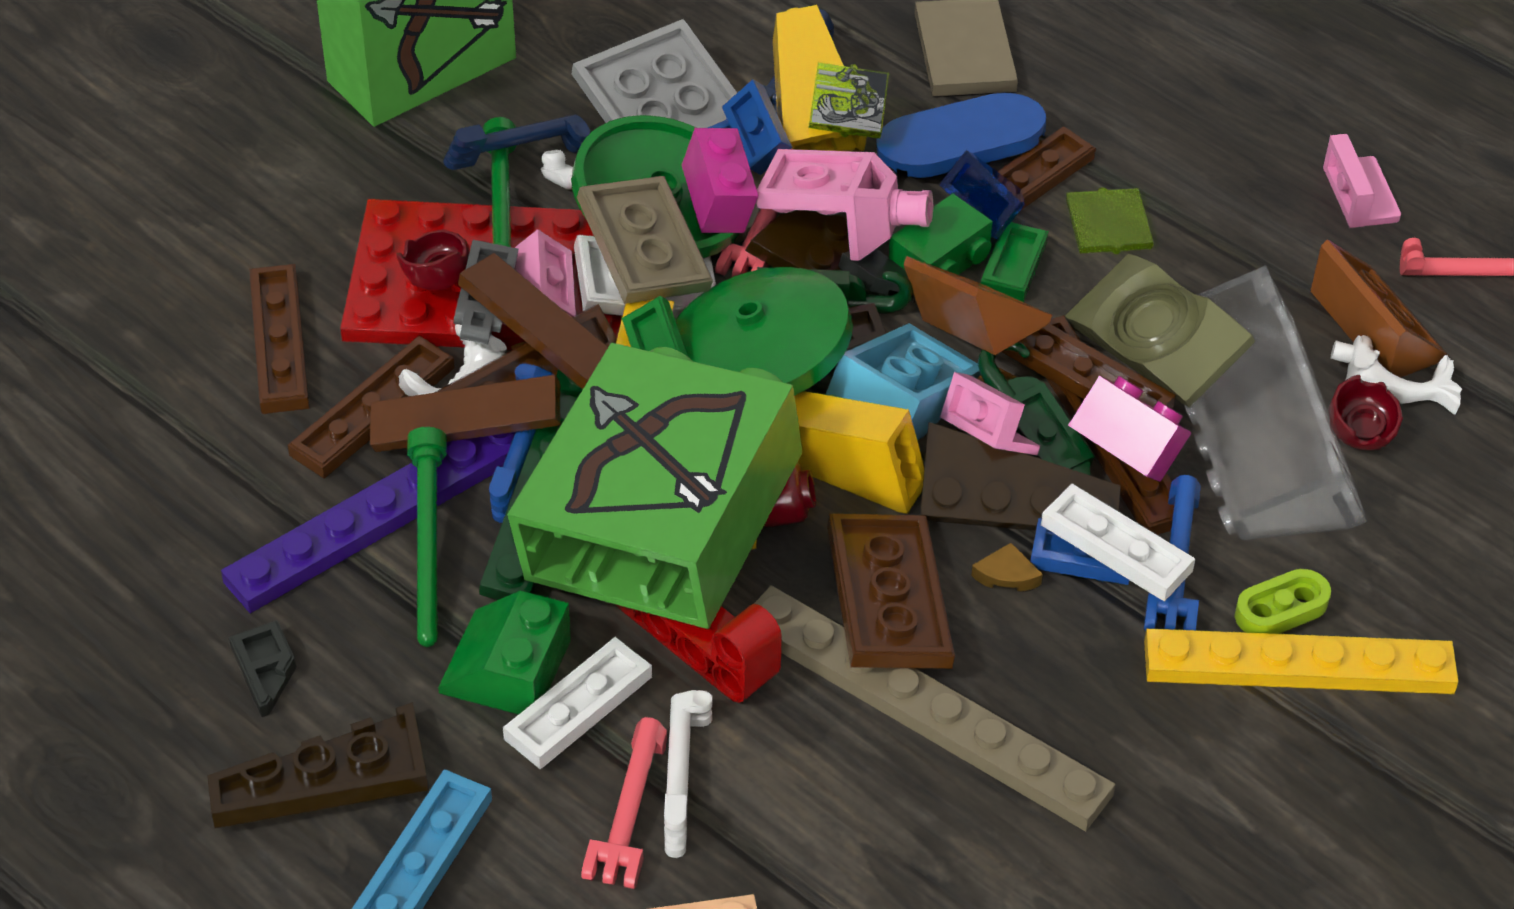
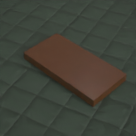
(889, 591)

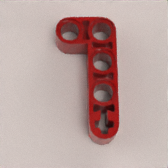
(731, 655)

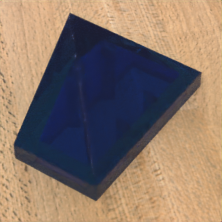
(985, 191)

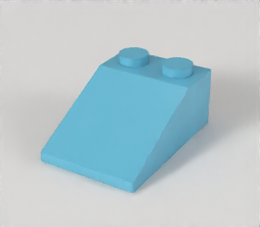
(903, 372)

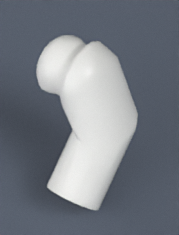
(556, 169)

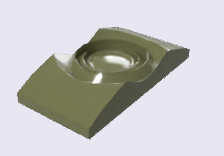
(1160, 328)

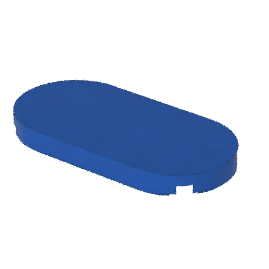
(936, 138)

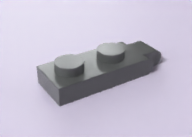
(475, 319)

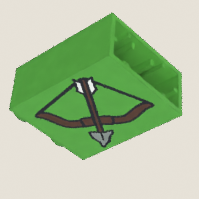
(410, 51)
(658, 483)

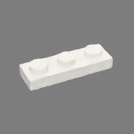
(1118, 542)
(577, 702)

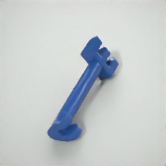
(506, 477)
(1185, 497)

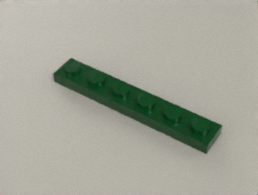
(503, 571)

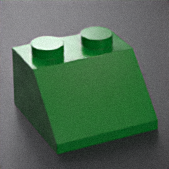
(509, 652)

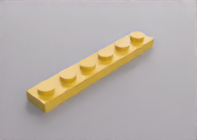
(1300, 661)

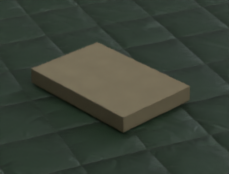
(965, 47)
(644, 239)

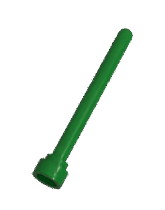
(500, 184)
(427, 449)

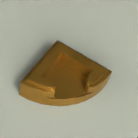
(1007, 569)

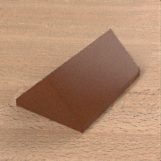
(1368, 307)
(971, 308)

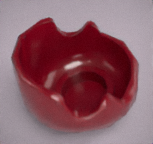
(434, 259)
(1364, 414)

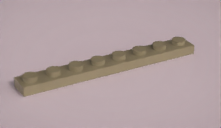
(943, 716)

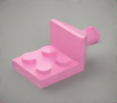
(848, 184)

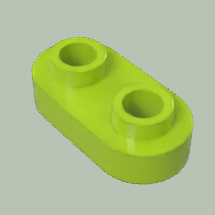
(1278, 603)

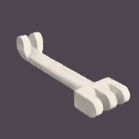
(686, 710)

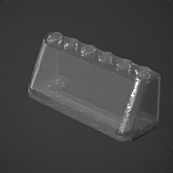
(1271, 427)

